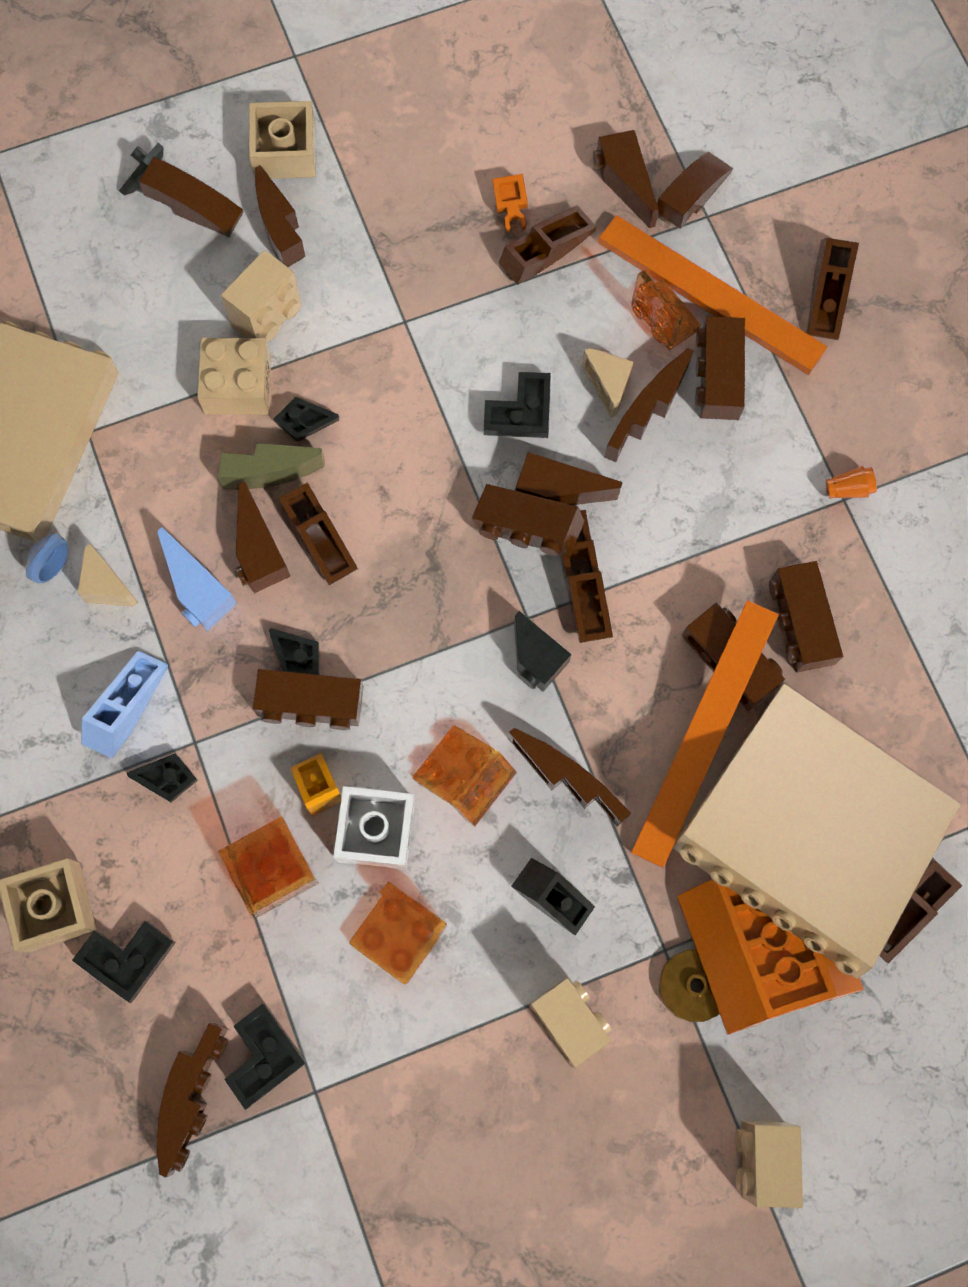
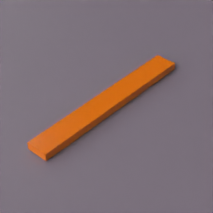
(712, 294)
(704, 734)

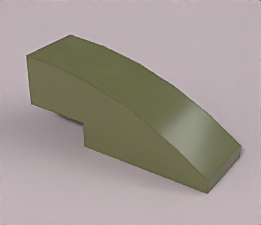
(269, 466)

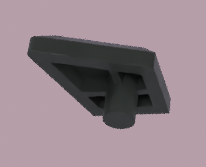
(144, 159)
(304, 419)
(295, 652)
(164, 777)

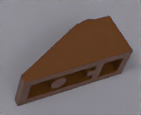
(626, 174)
(831, 287)
(565, 482)
(255, 547)

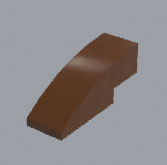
(692, 189)
(190, 197)
(278, 220)
(546, 244)
(317, 533)
(929, 896)

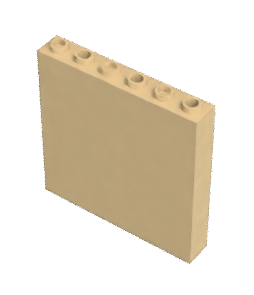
(46, 419)
(819, 831)

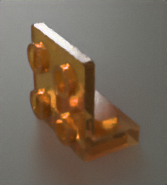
(662, 311)
(465, 774)
(398, 934)

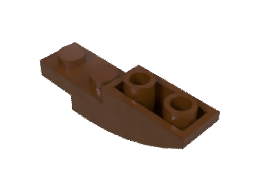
(180, 1111)

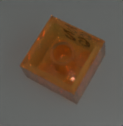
(268, 867)

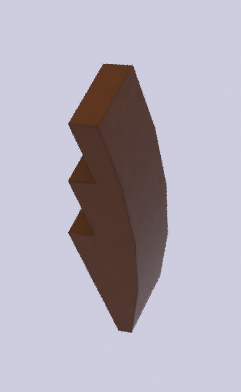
(653, 399)
(586, 589)
(557, 768)

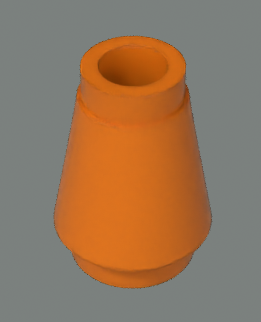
(852, 484)

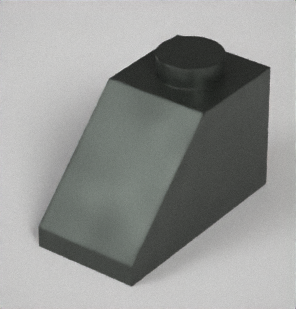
(537, 654)
(553, 895)

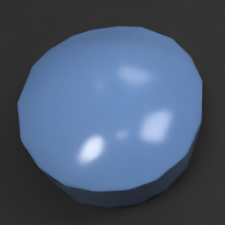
(46, 558)

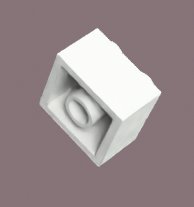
(374, 827)

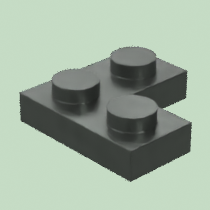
(525, 416)
(125, 969)
(273, 1057)

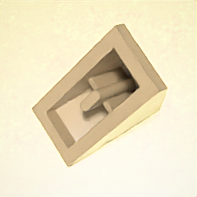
(609, 377)
(100, 584)

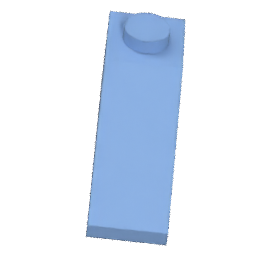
(196, 589)
(122, 704)

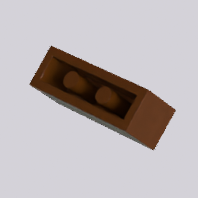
(721, 368)
(528, 520)
(805, 617)
(709, 637)
(308, 699)

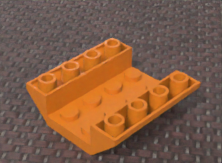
(753, 963)

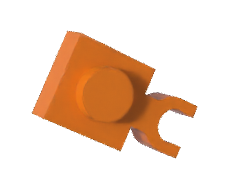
(510, 198)

